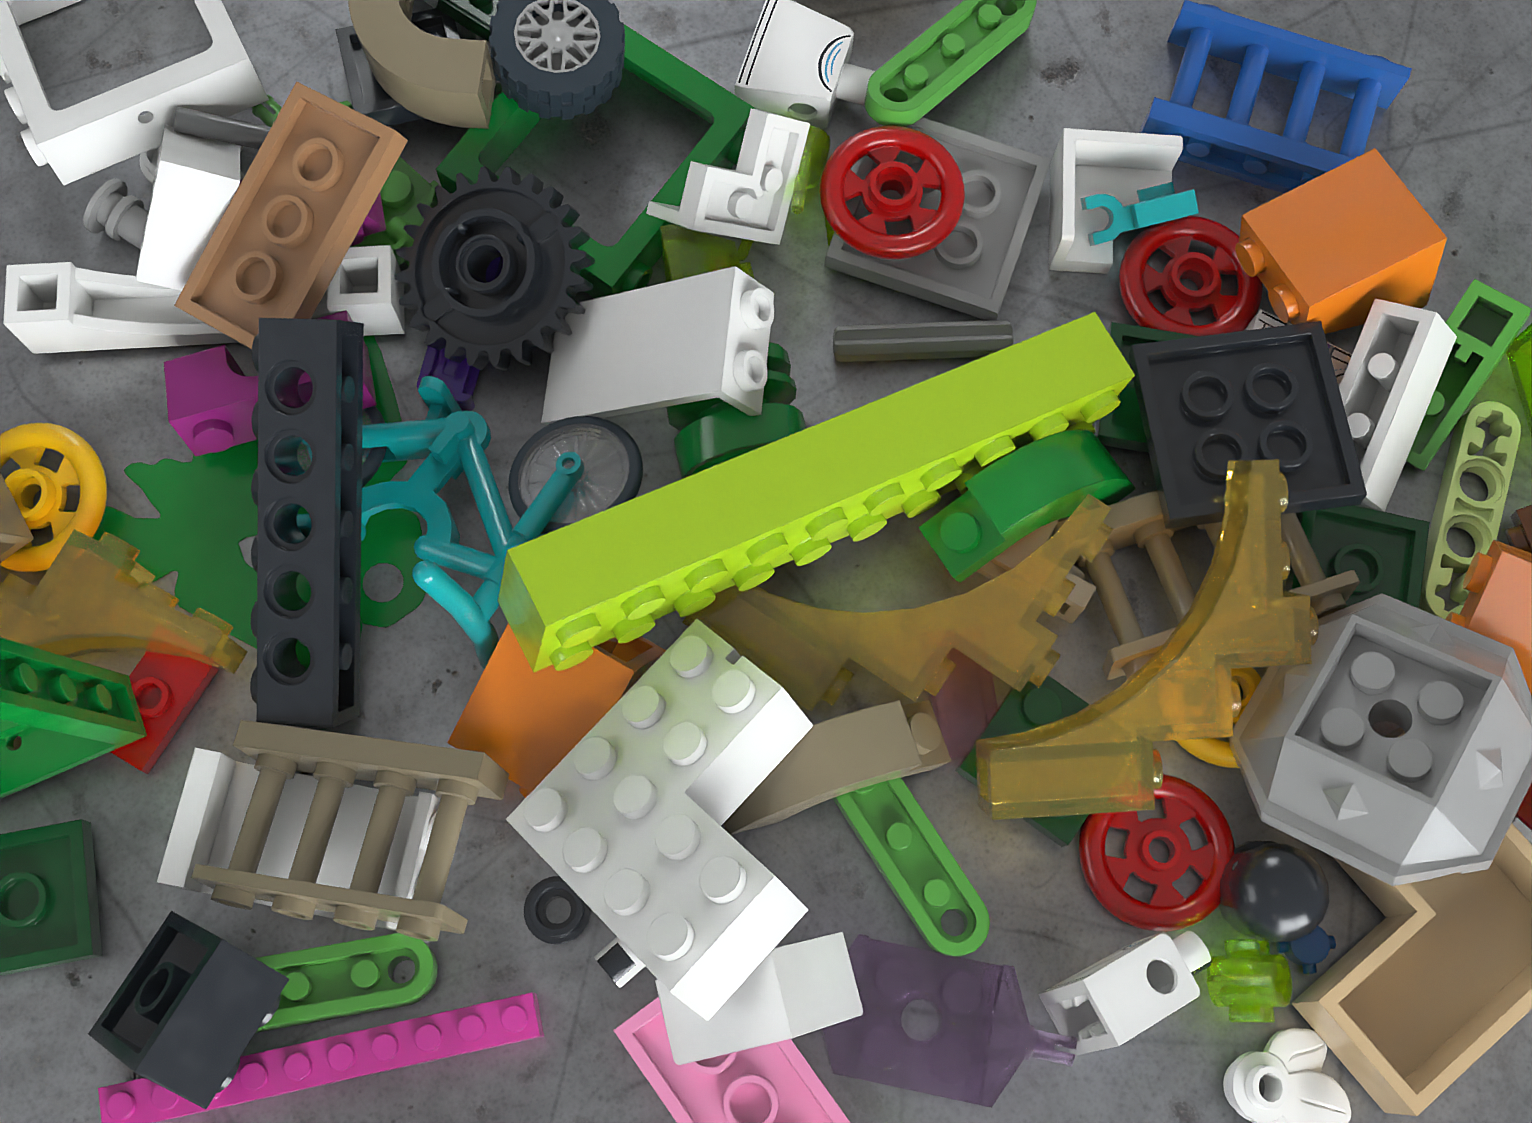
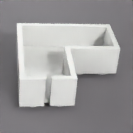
(642, 813)

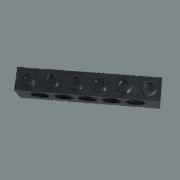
(332, 495)

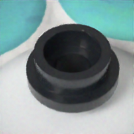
(536, 917)

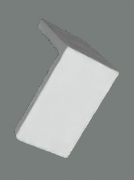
(1100, 164)
(754, 197)
(188, 199)
(785, 997)

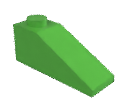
(1484, 329)

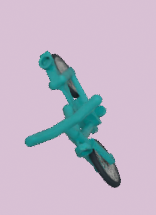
(554, 481)

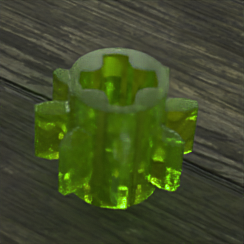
(1249, 980)

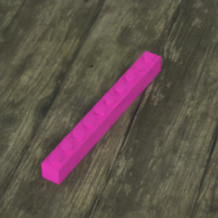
(338, 1059)

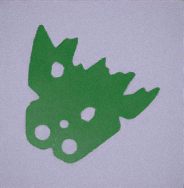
(211, 509)

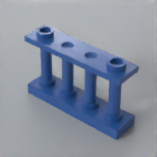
(1254, 154)

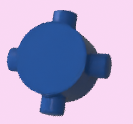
(1308, 949)

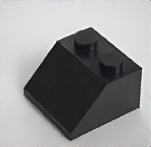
(189, 1010)

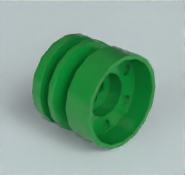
(719, 432)

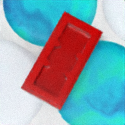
(165, 695)

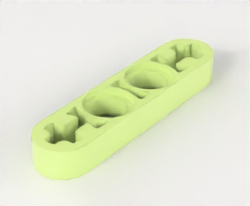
(1457, 510)

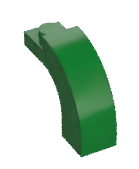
(1021, 495)

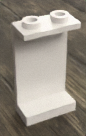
(664, 348)
(216, 805)

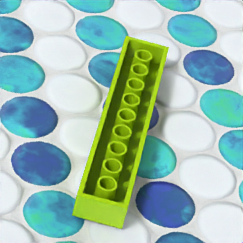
(800, 494)

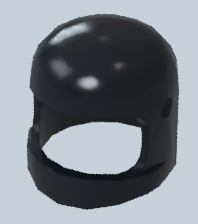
(1273, 891)

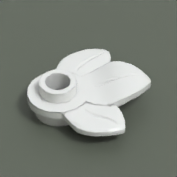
(1292, 1082)

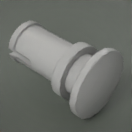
(116, 213)

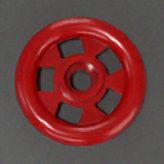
(883, 146)
(1174, 238)
(1166, 907)

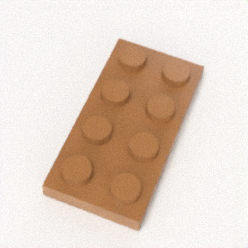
(291, 216)

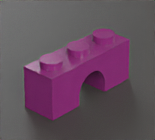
(214, 399)

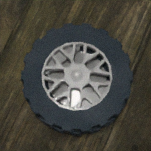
(557, 54)

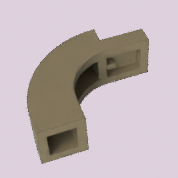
(425, 73)
(844, 757)

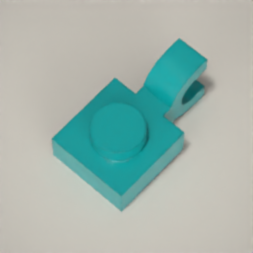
(1155, 206)

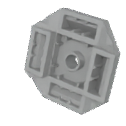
(1404, 802)

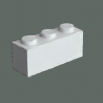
(1391, 388)

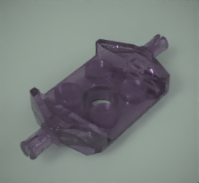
(979, 1031)

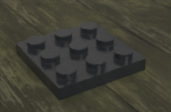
(1244, 400)

